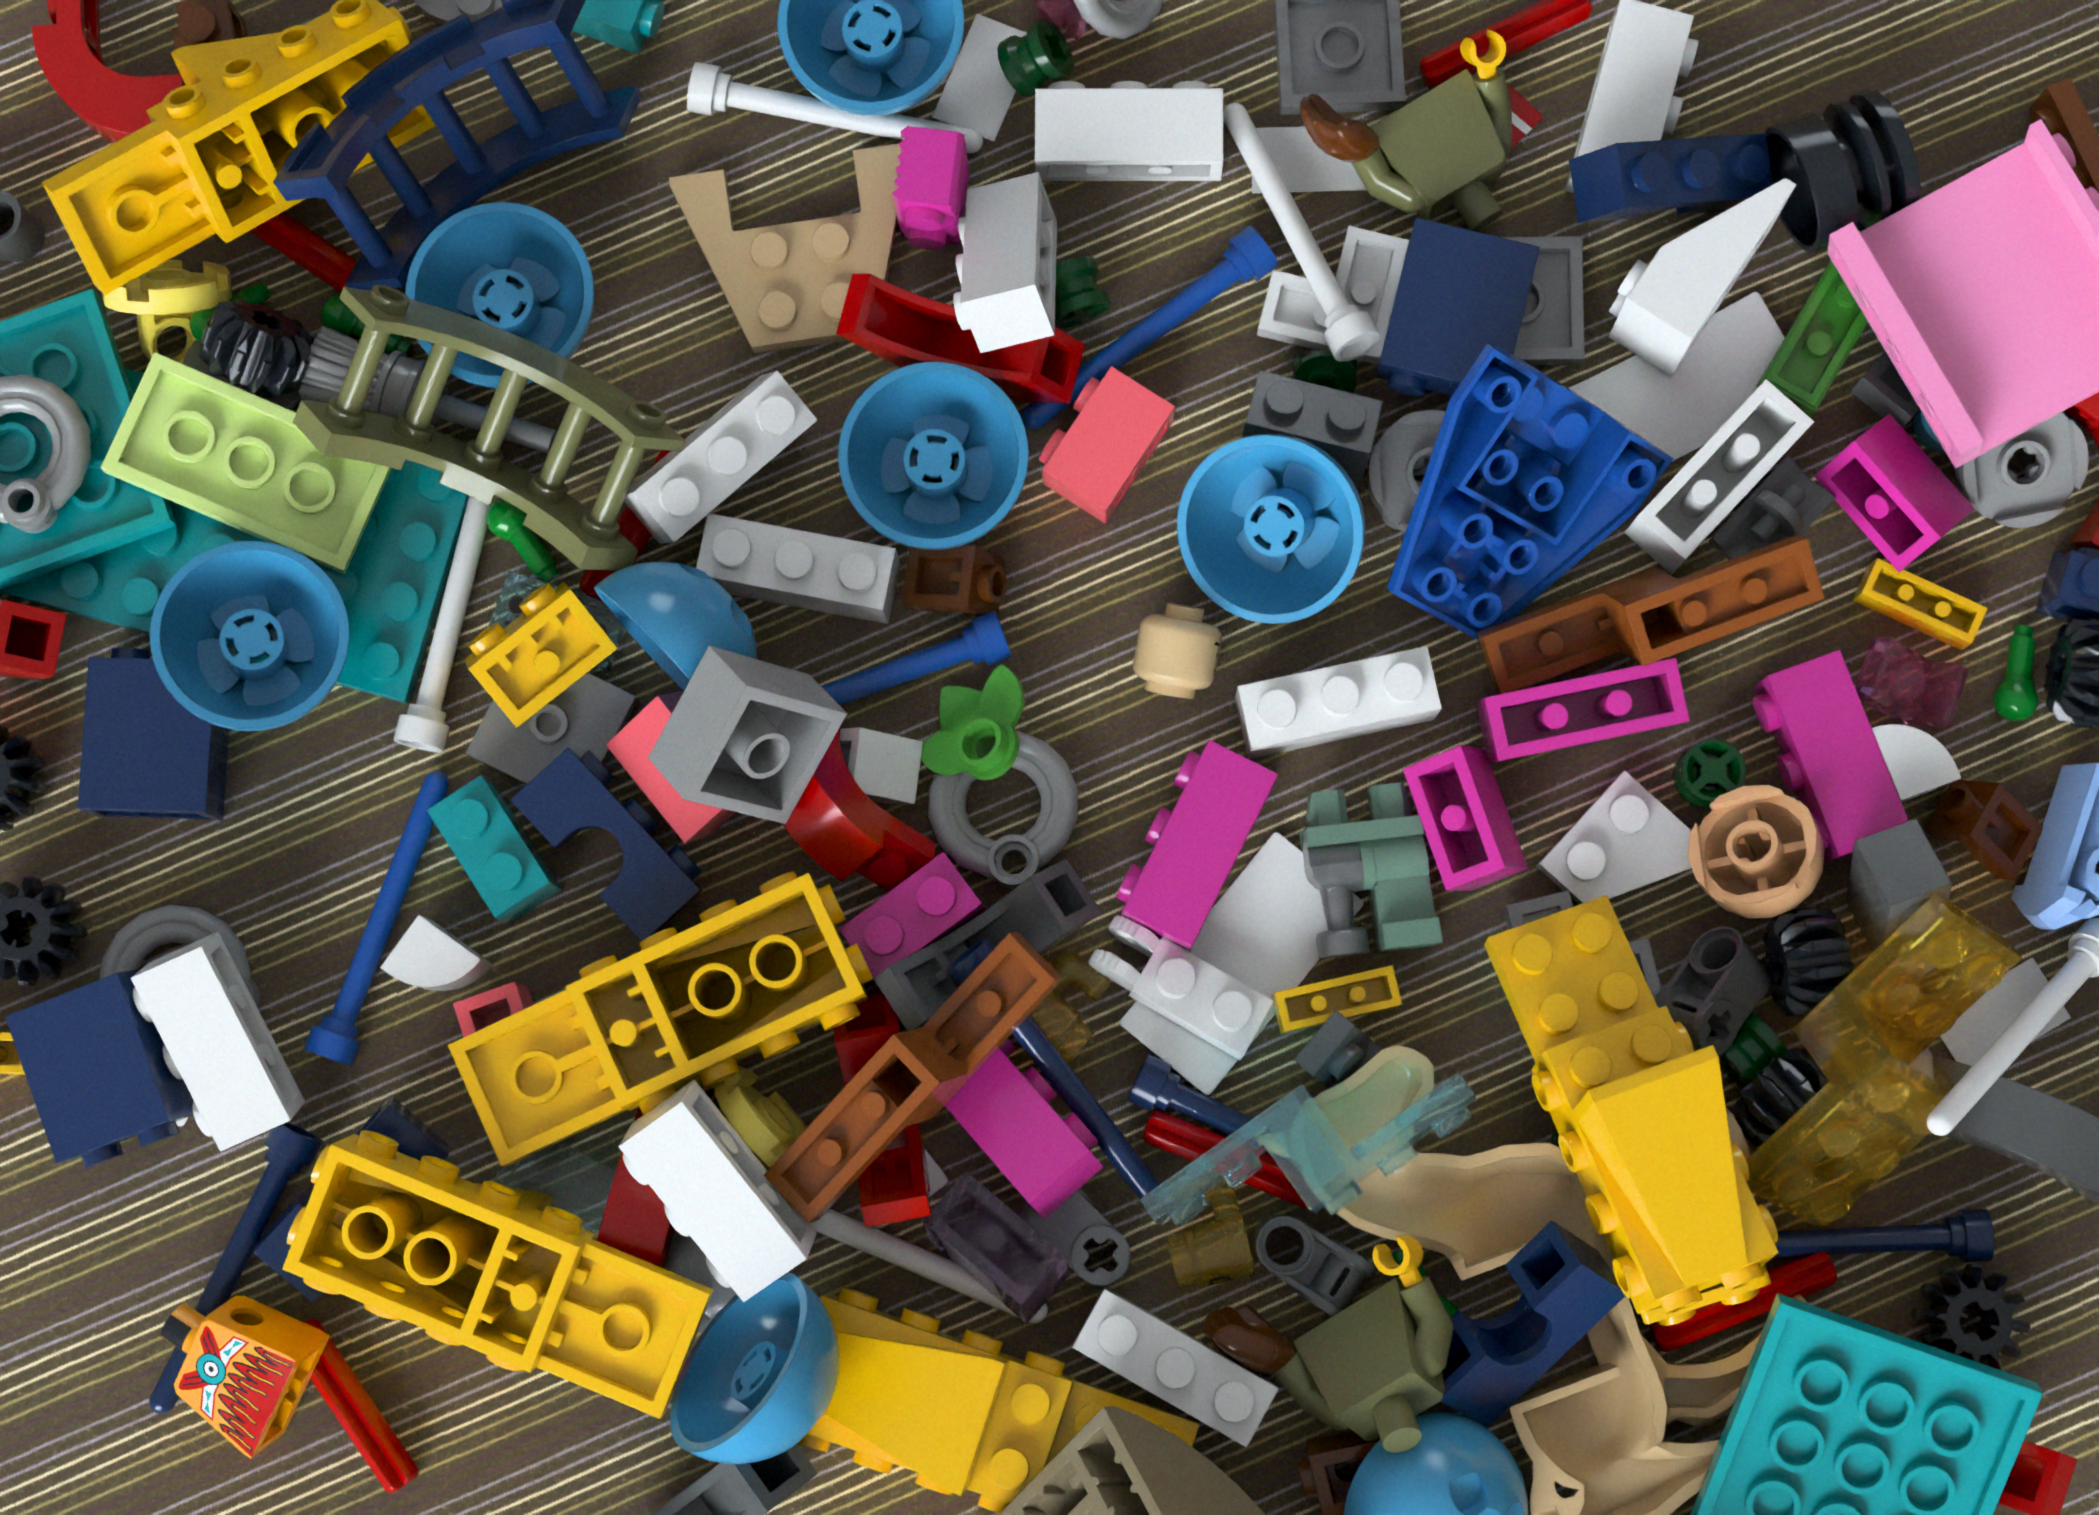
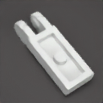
(1185, 989)

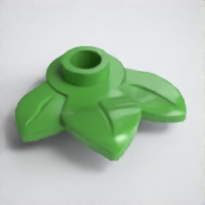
(973, 724)

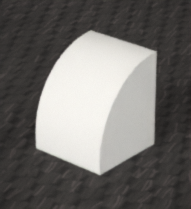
(1915, 760)
(882, 764)
(434, 958)

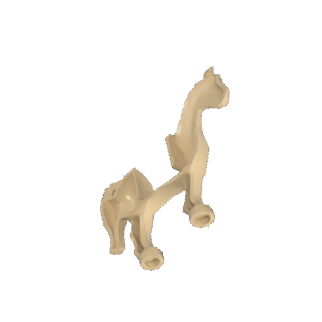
(1479, 1210)

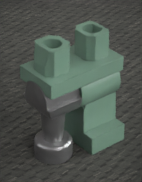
(1370, 855)

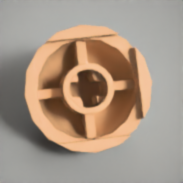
(1757, 852)

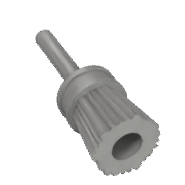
(395, 387)

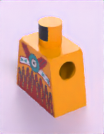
(244, 1367)

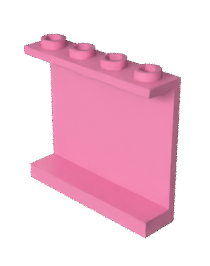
(1987, 294)

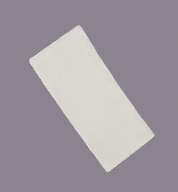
(1705, 389)
(1259, 935)

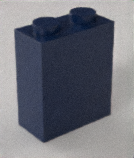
(1450, 303)
(145, 748)
(98, 1071)

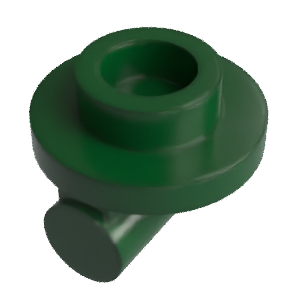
(1324, 370)

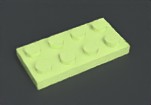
(242, 464)

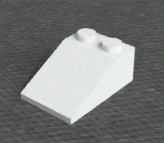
(1677, 294)

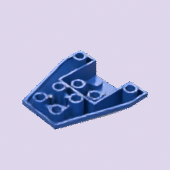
(1516, 493)

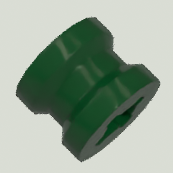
(1035, 57)
(1078, 293)
(1718, 764)
(1751, 1051)

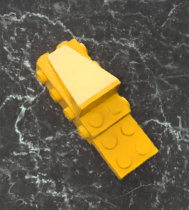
(222, 141)
(665, 1017)
(1633, 1110)
(493, 1272)
(955, 1403)

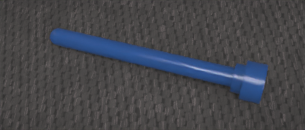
(1245, 259)
(979, 642)
(337, 1034)

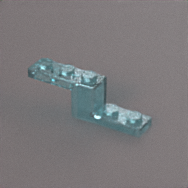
(1310, 1152)

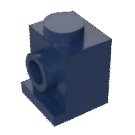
(2071, 586)

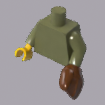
(1433, 149)
(1363, 1366)

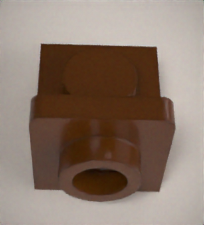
(954, 580)
(1987, 825)

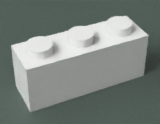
(1637, 77)
(1129, 132)
(1007, 263)
(718, 457)
(1718, 476)
(800, 568)
(1337, 702)
(217, 1042)
(716, 1191)
(1175, 1367)

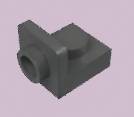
(1336, 1051)

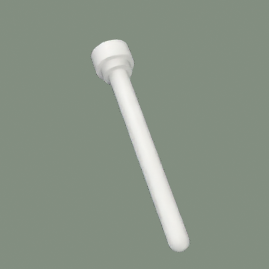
(714, 91)
(1349, 330)
(424, 722)
(2081, 964)
(909, 1258)

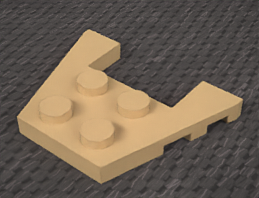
(794, 276)

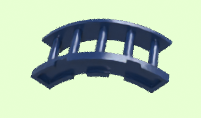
(418, 76)

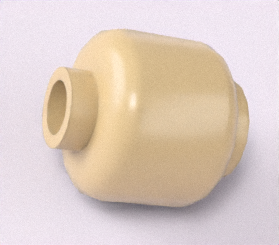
(1177, 651)

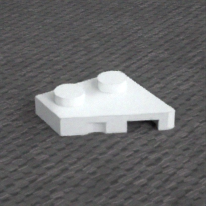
(1618, 845)

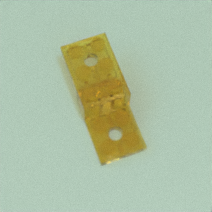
(1875, 1055)

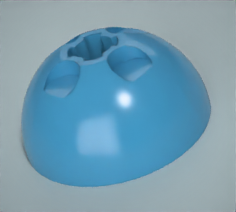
(825, 53)
(495, 262)
(909, 431)
(1239, 534)
(241, 601)
(676, 615)
(757, 1376)
(1450, 1472)

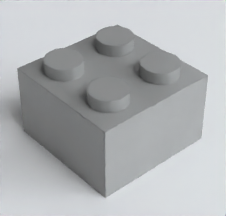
(746, 735)

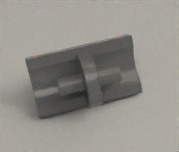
(1774, 511)

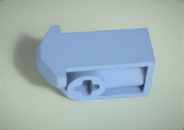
(2065, 863)

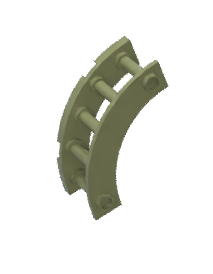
(478, 467)

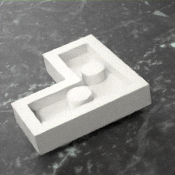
(1366, 274)

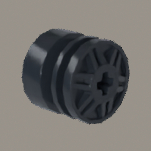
(1843, 167)

